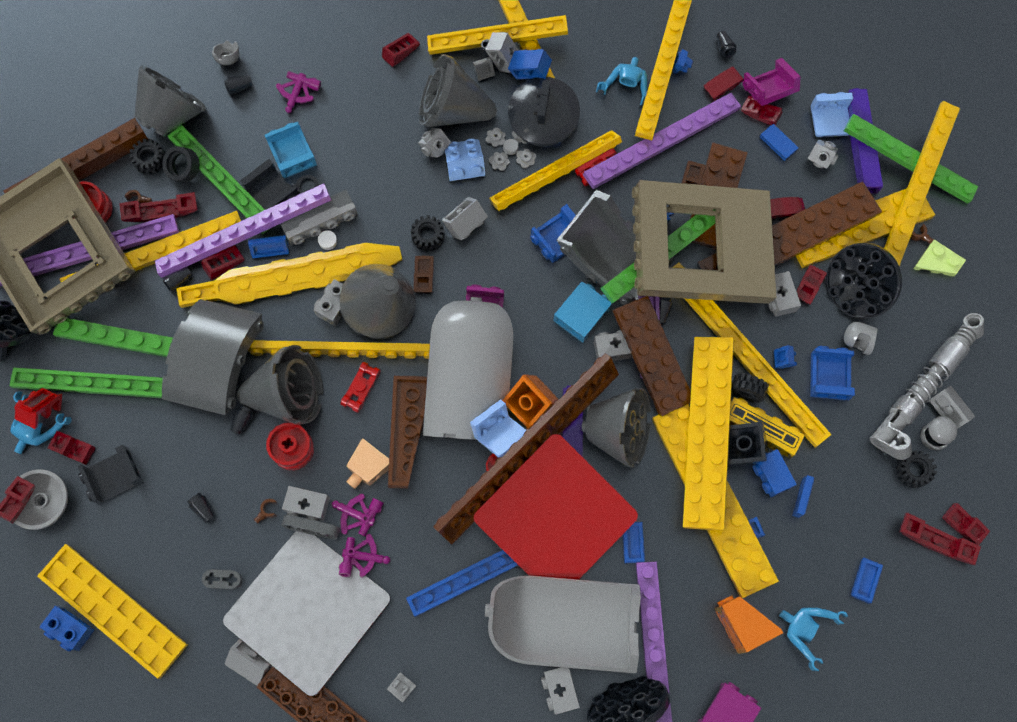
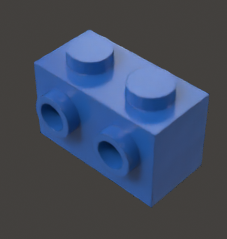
(530, 64)
(774, 474)
(66, 628)

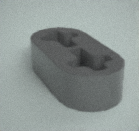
(222, 584)

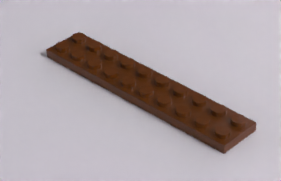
(816, 224)

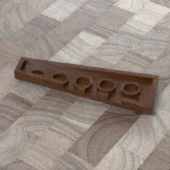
(406, 426)

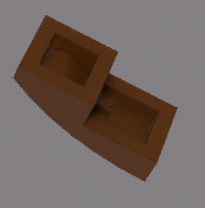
(693, 173)
(423, 273)

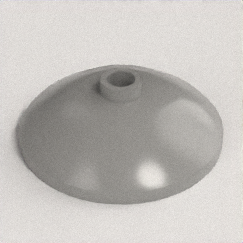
(48, 487)

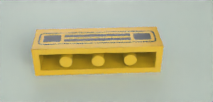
(778, 434)

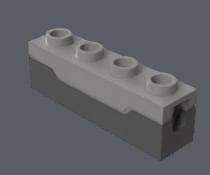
(320, 218)

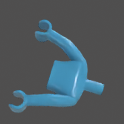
(629, 76)
(32, 436)
(804, 628)

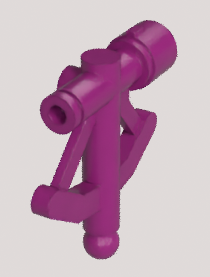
(299, 81)
(366, 518)
(351, 554)

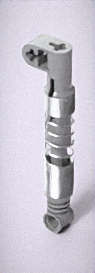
(910, 405)

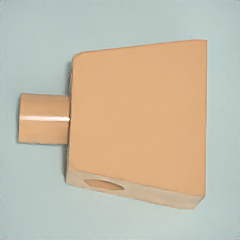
(366, 464)

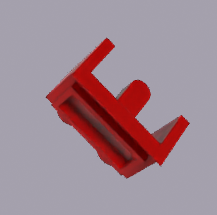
(37, 403)

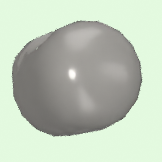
(862, 332)
(941, 430)

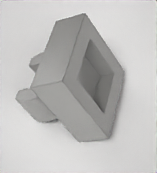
(484, 68)
(401, 687)

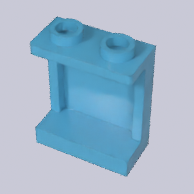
(290, 149)
(582, 311)

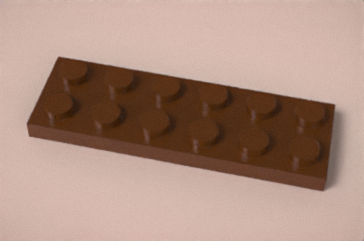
(721, 170)
(653, 355)

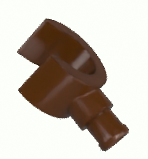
(142, 199)
(924, 236)
(262, 515)

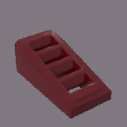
(393, 57)
(224, 267)

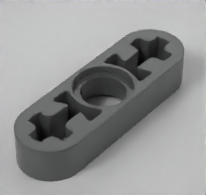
(310, 527)

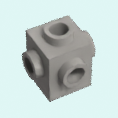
(434, 143)
(821, 148)

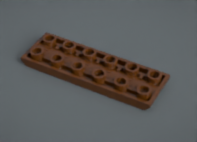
(305, 708)

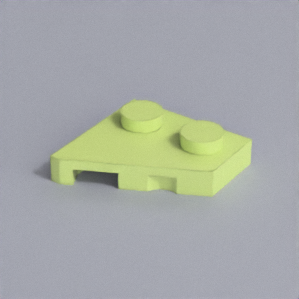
(940, 260)

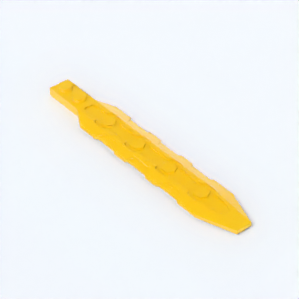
(290, 275)

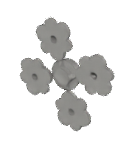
(510, 147)

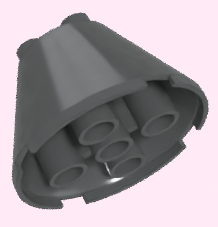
(162, 104)
(620, 425)

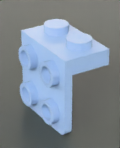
(830, 114)
(464, 159)
(496, 429)

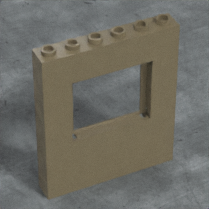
(33, 213)
(742, 242)

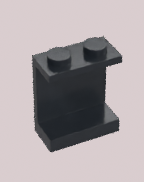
(268, 185)
(111, 476)

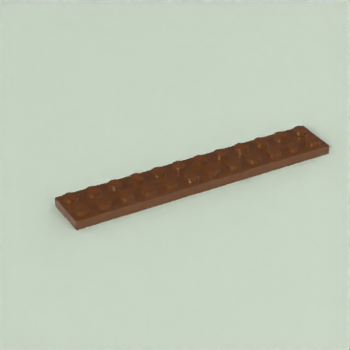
(554, 421)

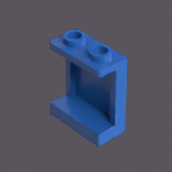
(549, 232)
(831, 373)

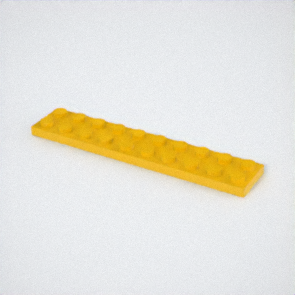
(708, 434)
(737, 544)

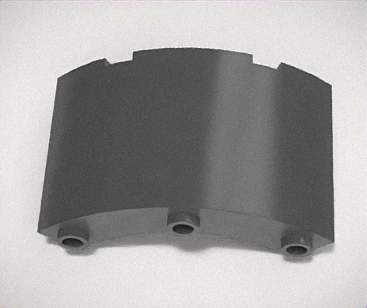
(601, 242)
(209, 356)

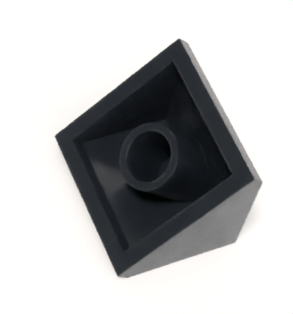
(747, 443)

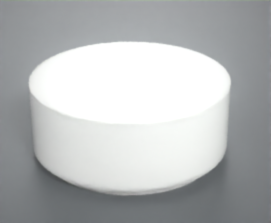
(327, 240)

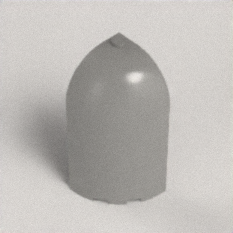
(466, 366)
(566, 622)

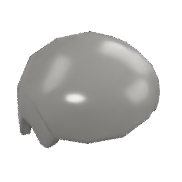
(226, 53)

